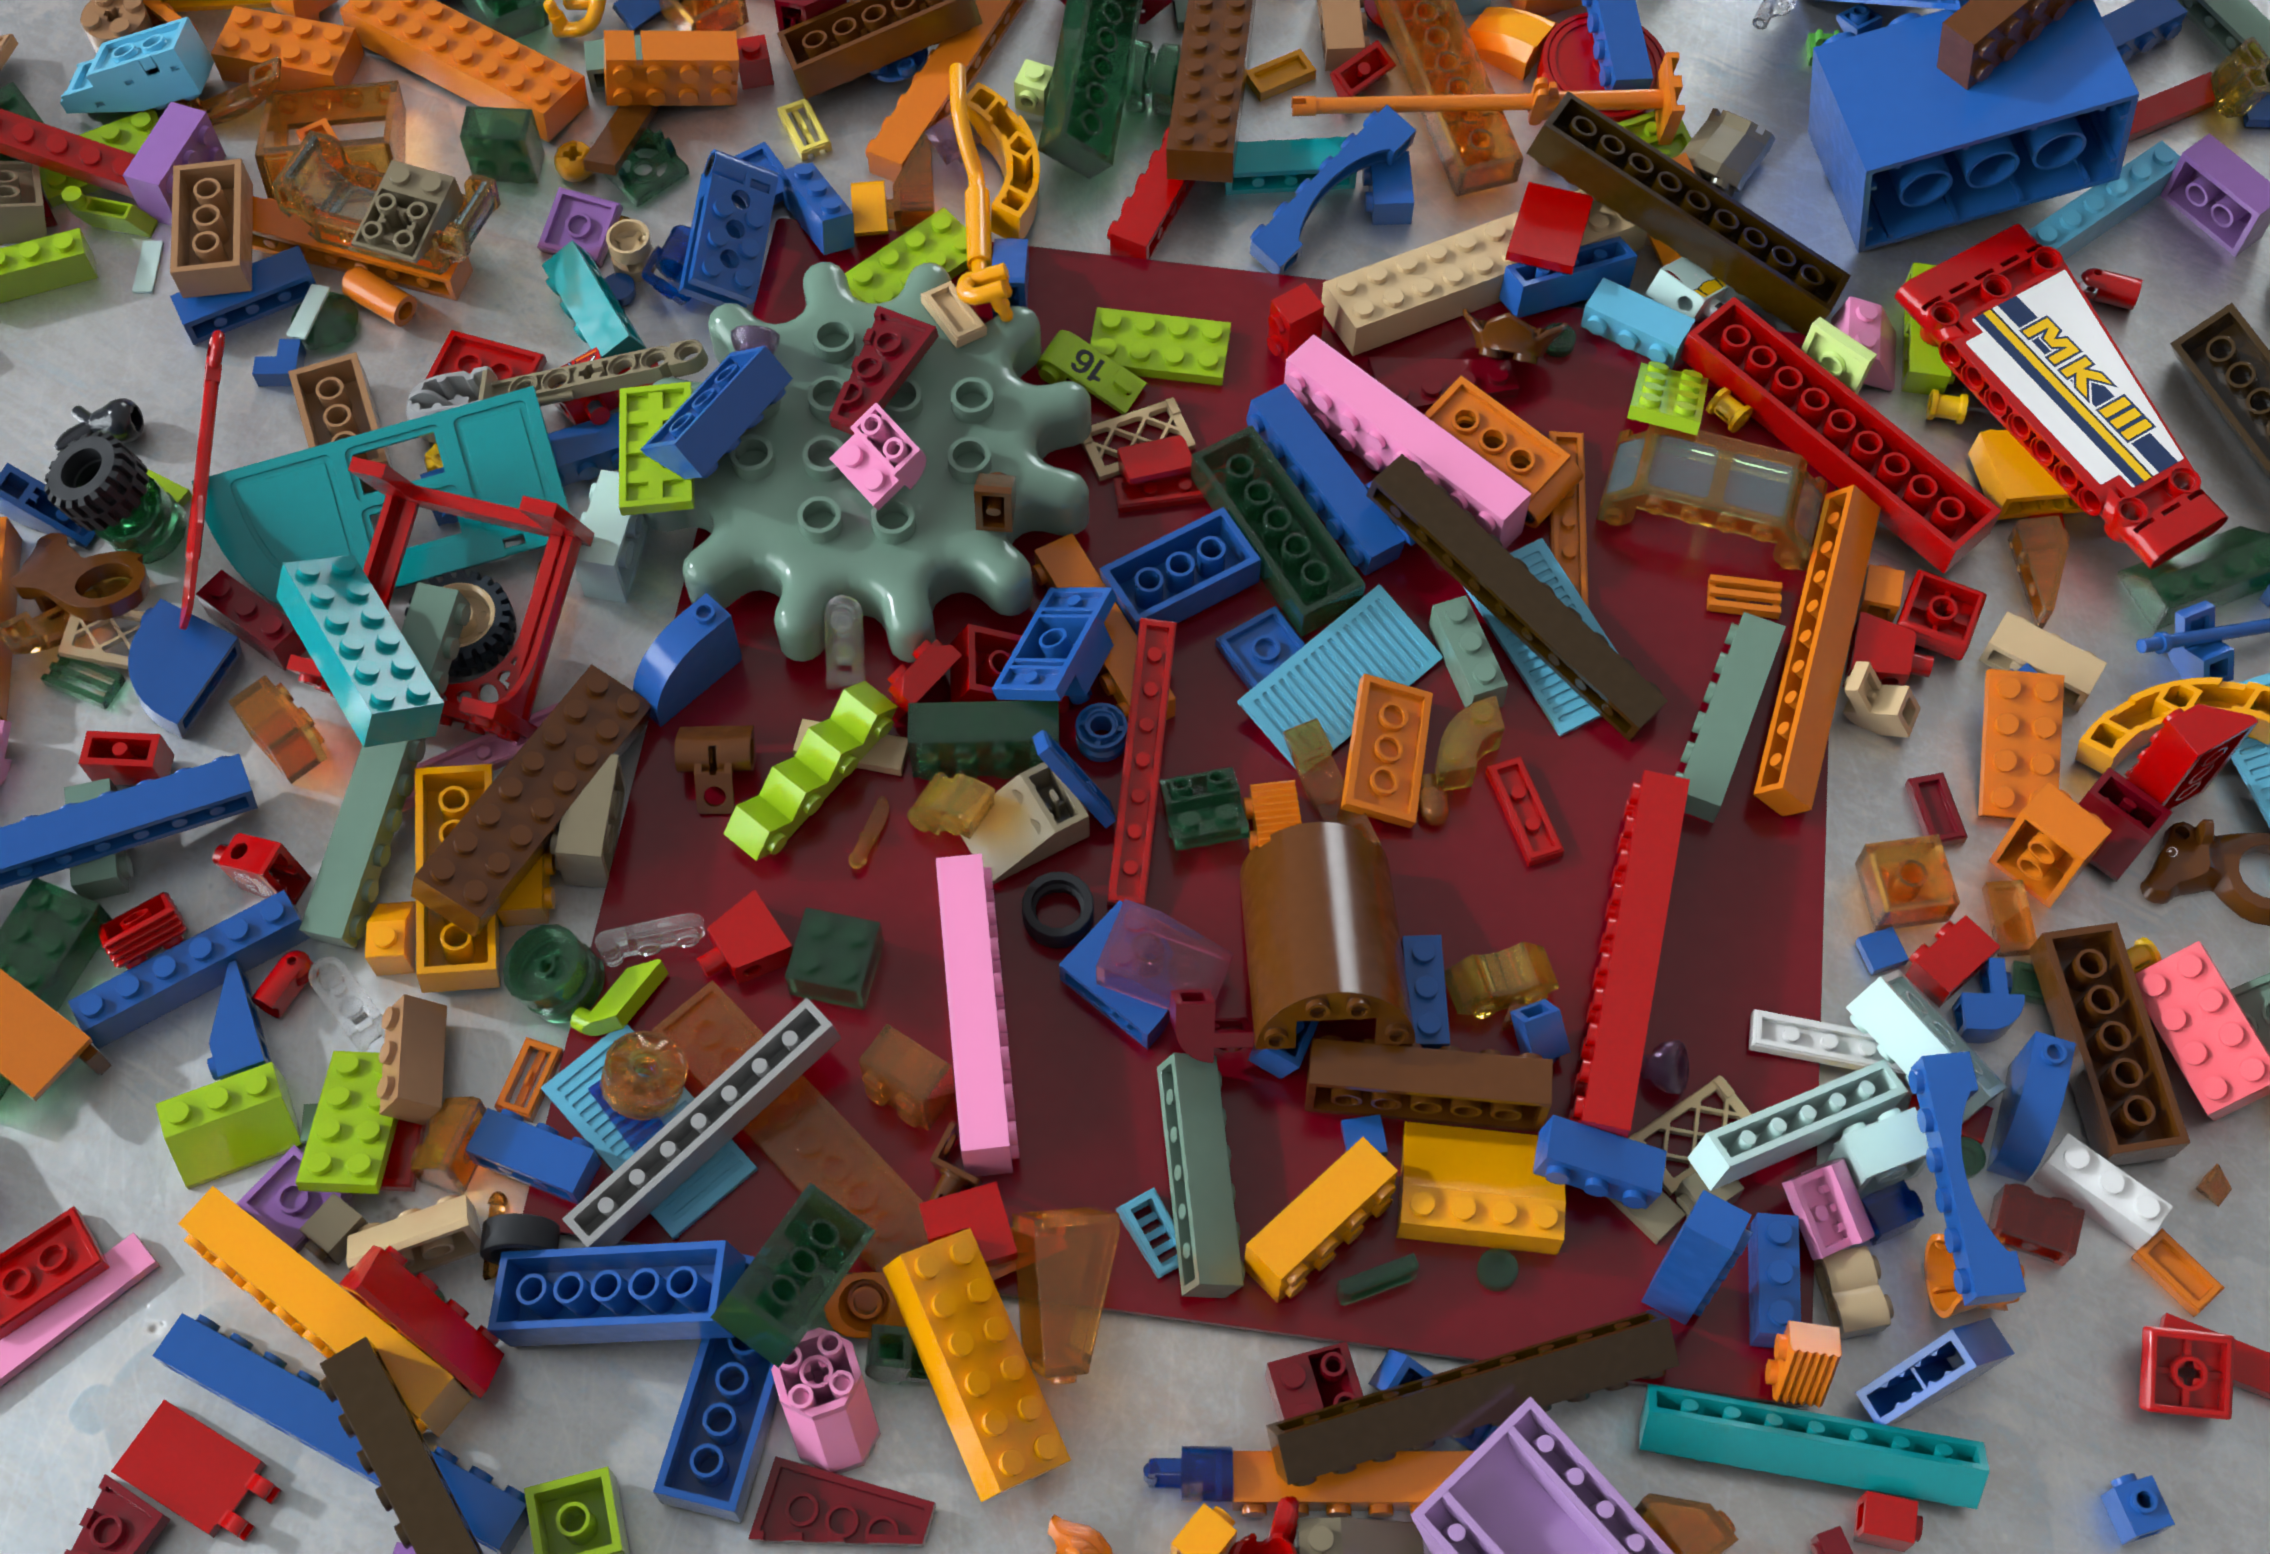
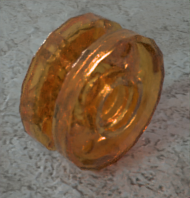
(637, 1095)

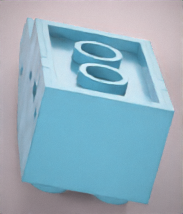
(141, 71)

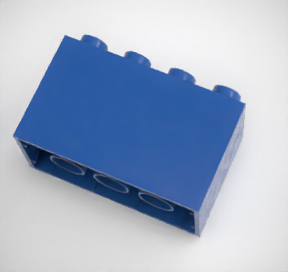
(1926, 154)

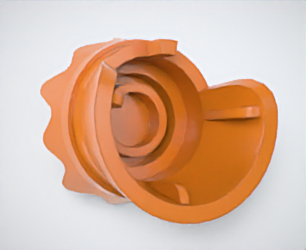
(1939, 1281)

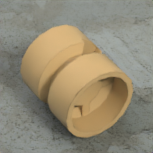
(629, 247)

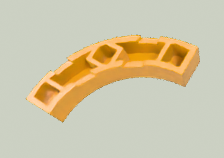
(1017, 155)
(2136, 720)

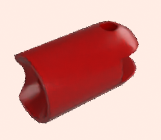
(2110, 288)
(283, 983)

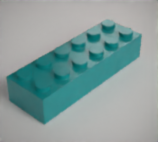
(359, 650)

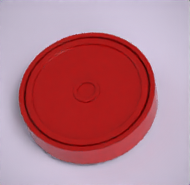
(1571, 62)

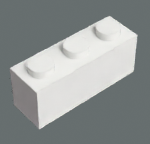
(2103, 1192)

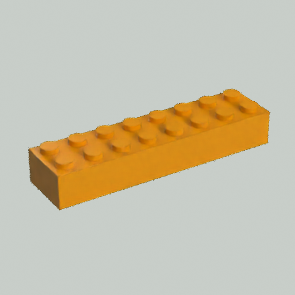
(316, 1305)

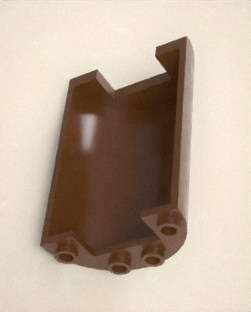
(1322, 935)

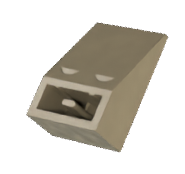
(408, 212)
(1028, 823)

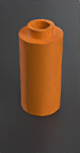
(379, 296)

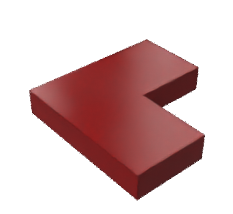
(977, 1209)

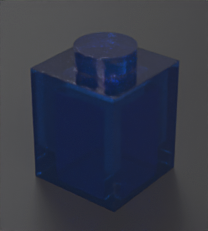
(1892, 1211)

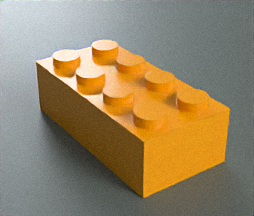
(1320, 1221)

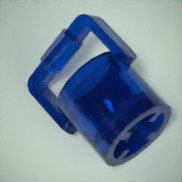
(670, 263)
(1200, 1473)

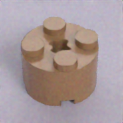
(113, 19)

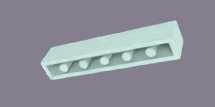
(1796, 1124)

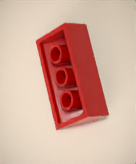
(2189, 753)
(425, 1319)

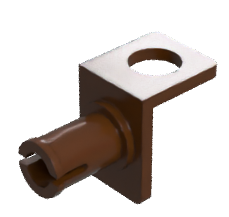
(952, 1177)

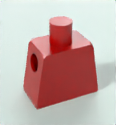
(1887, 649)
(746, 942)

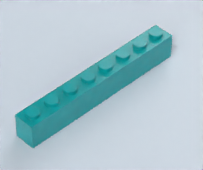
(1813, 1446)

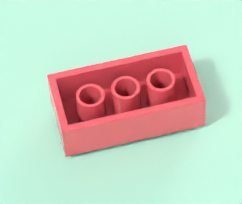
(2206, 1030)

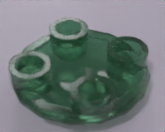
(334, 323)

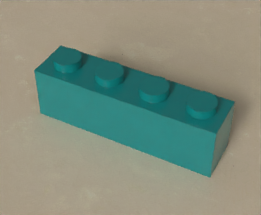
(1282, 165)
(590, 302)

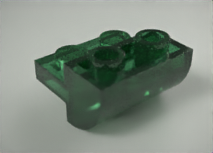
(1203, 808)

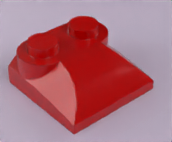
(912, 683)

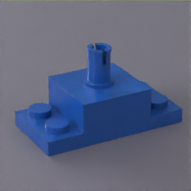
(1060, 647)

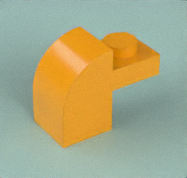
(869, 208)

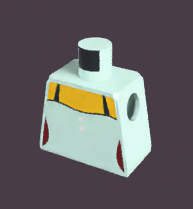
(1687, 289)

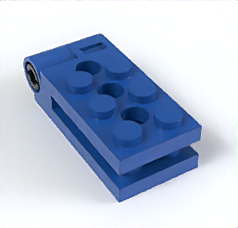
(728, 231)

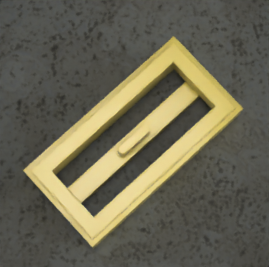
(812, 147)

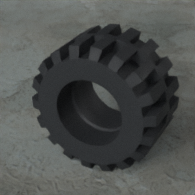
(96, 481)

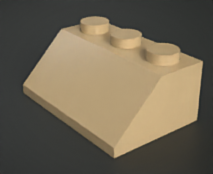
(423, 1236)

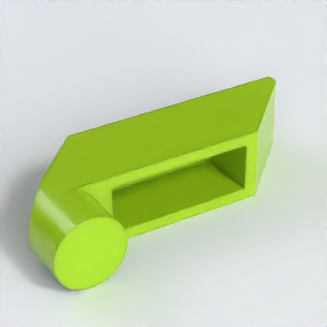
(109, 213)
(621, 1000)

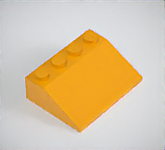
(1477, 1190)

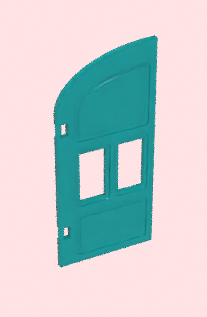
(317, 509)

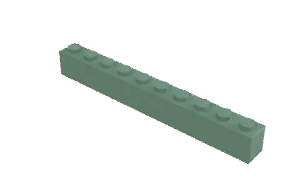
(381, 784)

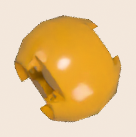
(569, 161)

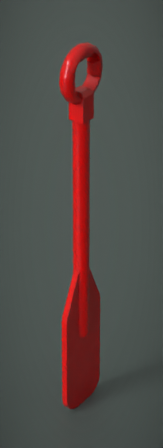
(202, 470)

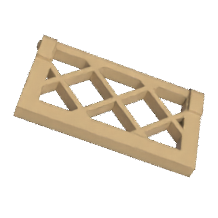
(1144, 415)
(97, 654)
(1692, 1103)

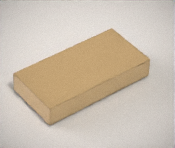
(953, 315)

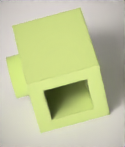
(1032, 87)

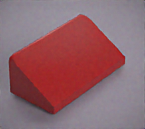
(1362, 71)
(1154, 459)

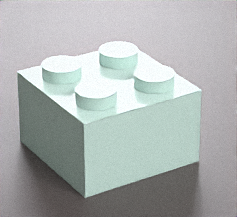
(1883, 1151)

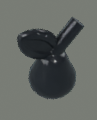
(118, 417)

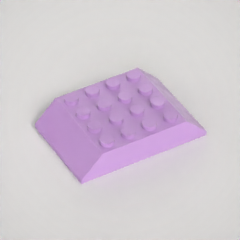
(1531, 1496)

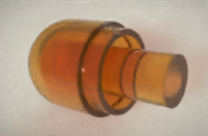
(1433, 801)

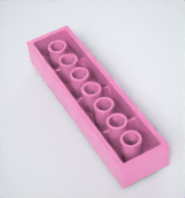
(1383, 426)
(977, 1016)

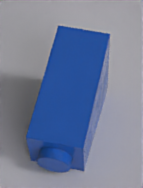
(1015, 255)

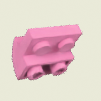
(879, 457)
(1828, 1208)

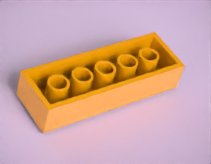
(444, 952)
(975, 1364)

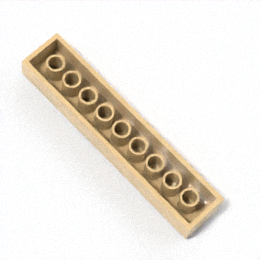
(1440, 280)

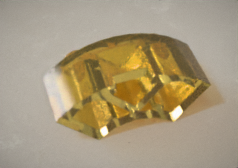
(2241, 79)
(1466, 740)
(952, 805)
(1493, 980)

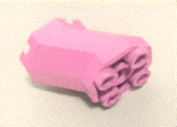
(827, 1402)

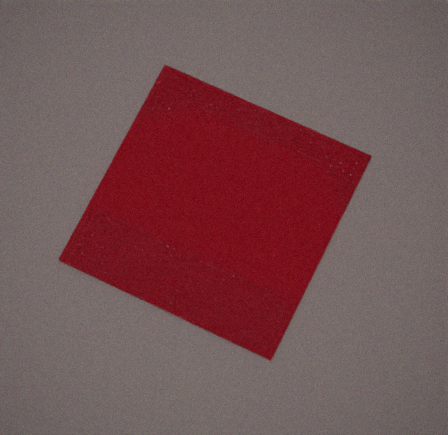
(1087, 1093)

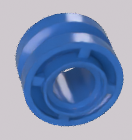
(1101, 717)

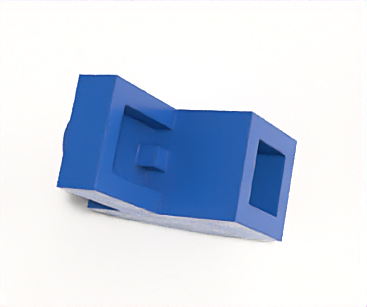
(2205, 659)
(1988, 1014)

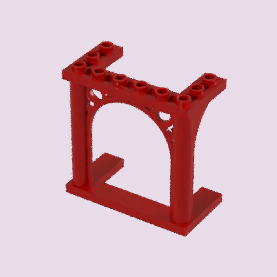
(511, 713)

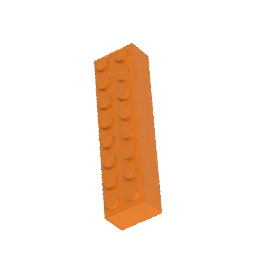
(469, 59)

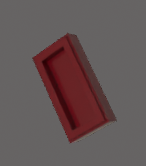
(1936, 808)

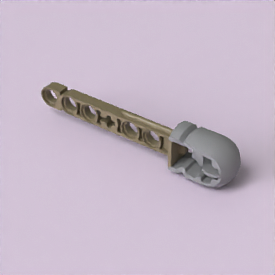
(581, 379)

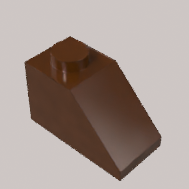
(995, 502)

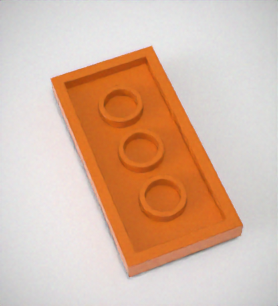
(2019, 739)
(1387, 751)

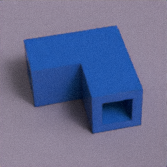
(274, 369)

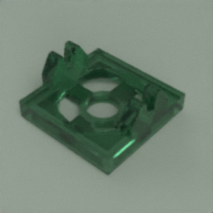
(643, 192)

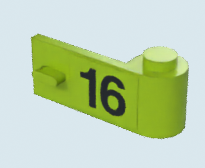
(1084, 364)

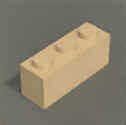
(2021, 642)

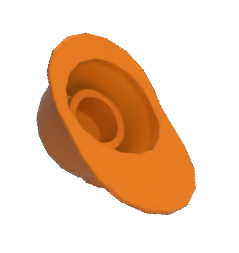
(860, 1302)

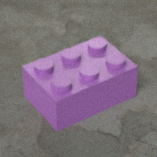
(178, 138)
(2220, 194)

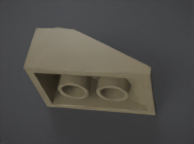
(20, 203)
(591, 829)
(1357, 1536)

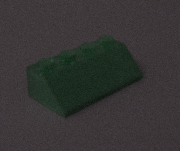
(2212, 570)

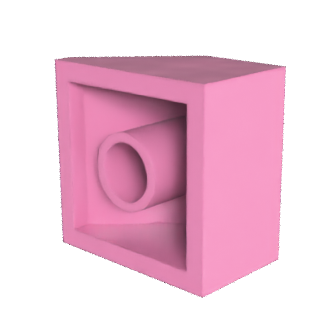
(1872, 328)

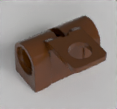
(714, 757)

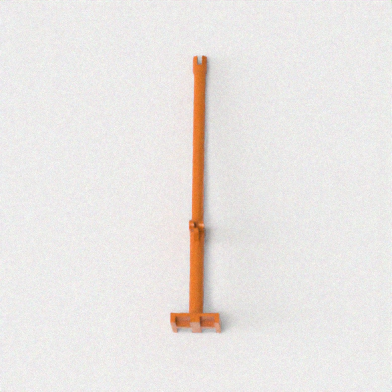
(1538, 103)

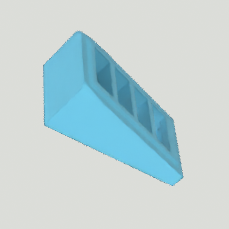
(1142, 1240)

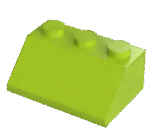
(229, 1125)

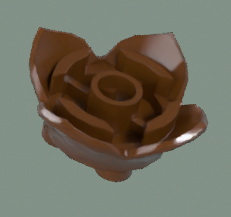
(1511, 336)

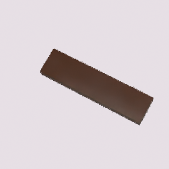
(619, 138)

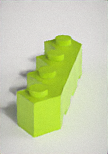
(804, 781)

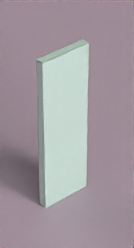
(148, 267)
(308, 312)

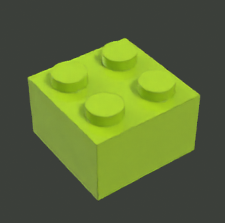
(577, 1515)

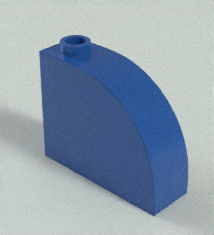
(687, 658)
(178, 668)
(1078, 971)
(2030, 1106)
(1935, 1371)

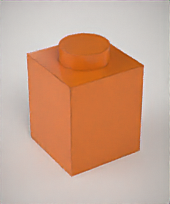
(1881, 592)

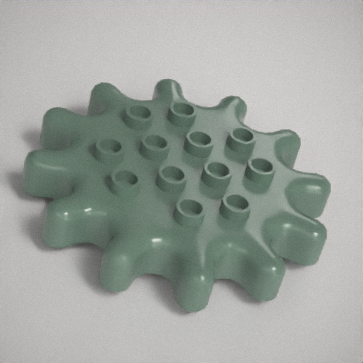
(804, 532)

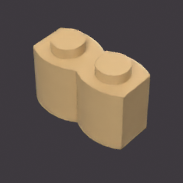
(1853, 1293)

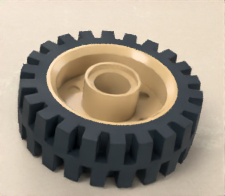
(489, 625)

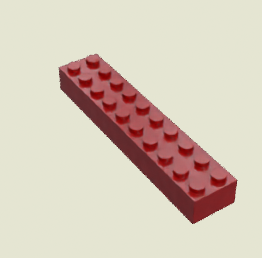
(1840, 434)
(1630, 954)

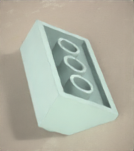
(1911, 1028)

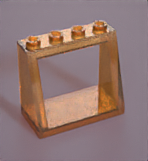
(339, 106)
(1063, 1285)

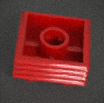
(1959, 611)
(142, 930)
(2204, 1395)

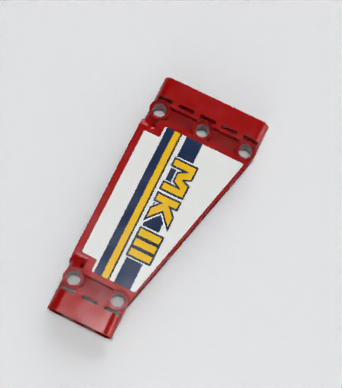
(2056, 380)

